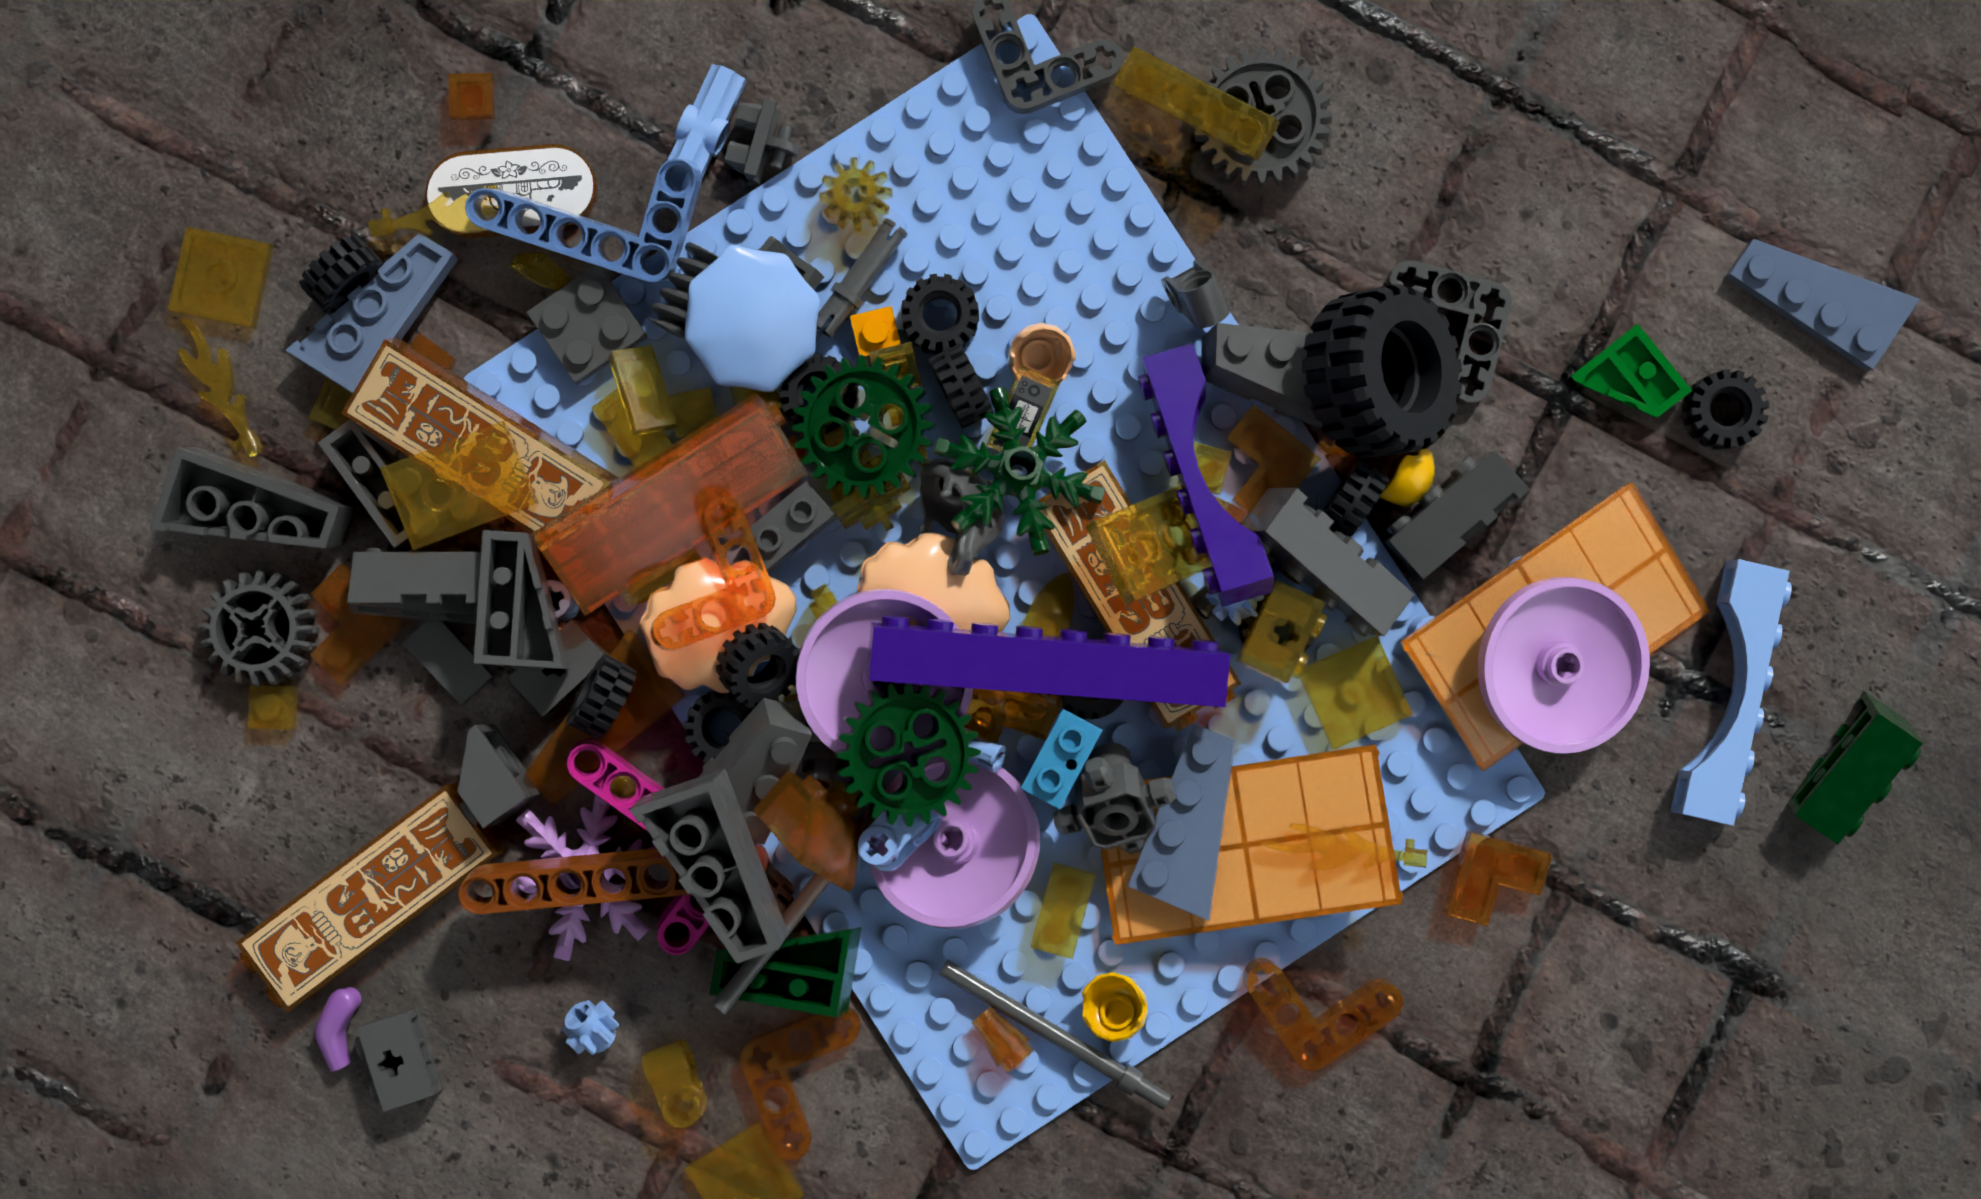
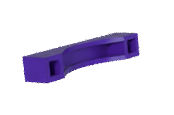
(1233, 553)

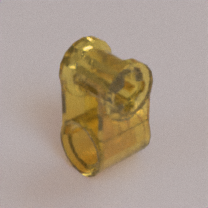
(674, 1077)

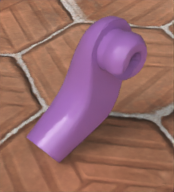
(332, 1027)

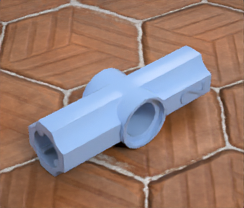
(706, 123)

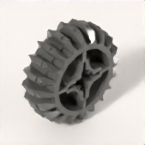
(235, 653)

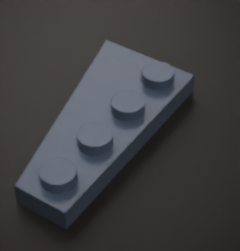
(1830, 304)
(380, 310)
(1184, 847)

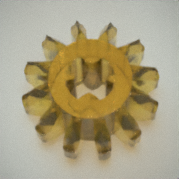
(869, 184)

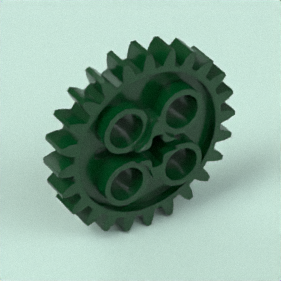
(882, 392)
(916, 792)

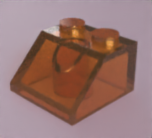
(813, 827)

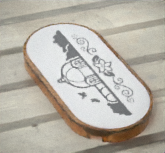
(537, 172)

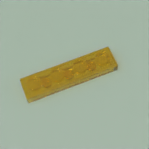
(1196, 103)

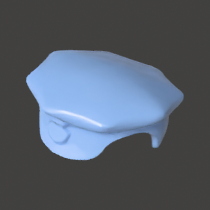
(751, 318)

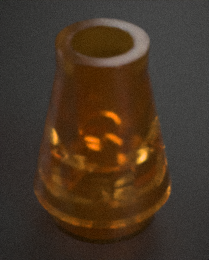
(1003, 1041)

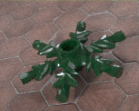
(1023, 458)

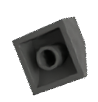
(492, 778)

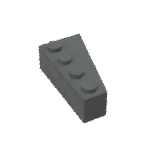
(241, 502)
(1327, 562)
(717, 861)

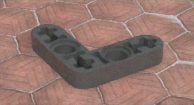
(1026, 72)
(1469, 307)

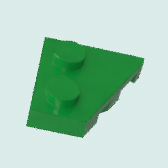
(1634, 374)

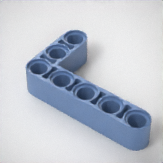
(594, 233)

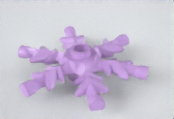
(547, 839)

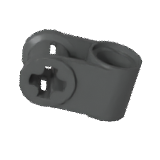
(1197, 295)

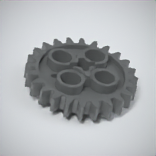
(1299, 109)

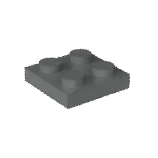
(586, 323)

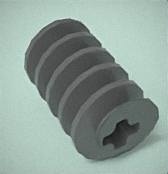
(673, 315)

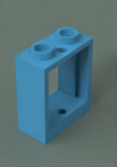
(1049, 775)

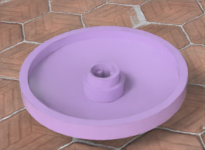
(835, 661)
(1563, 664)
(975, 857)

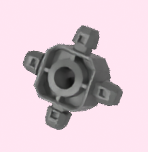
(1114, 801)

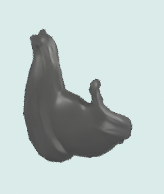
(940, 501)

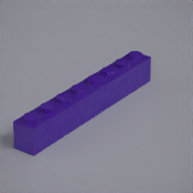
(1047, 663)

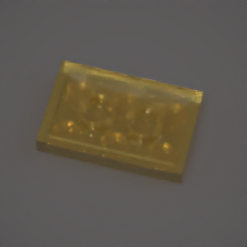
(459, 485)
(1147, 546)

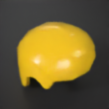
(1410, 478)
(1114, 1007)

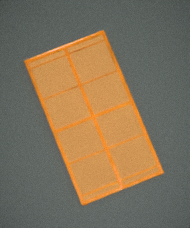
(1608, 544)
(1264, 883)

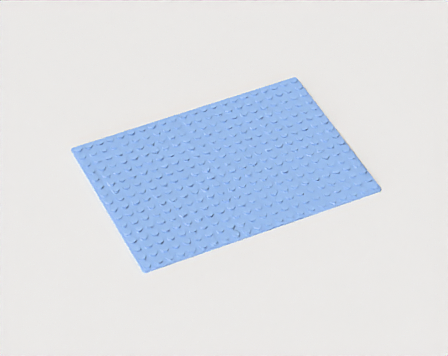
(1067, 235)

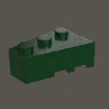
(1856, 770)
(803, 975)

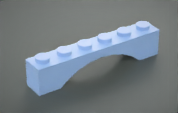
(1751, 607)

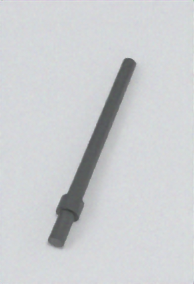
(791, 918)
(1128, 1078)

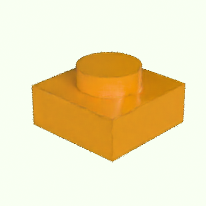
(875, 330)

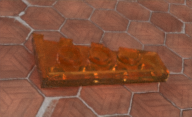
(645, 704)

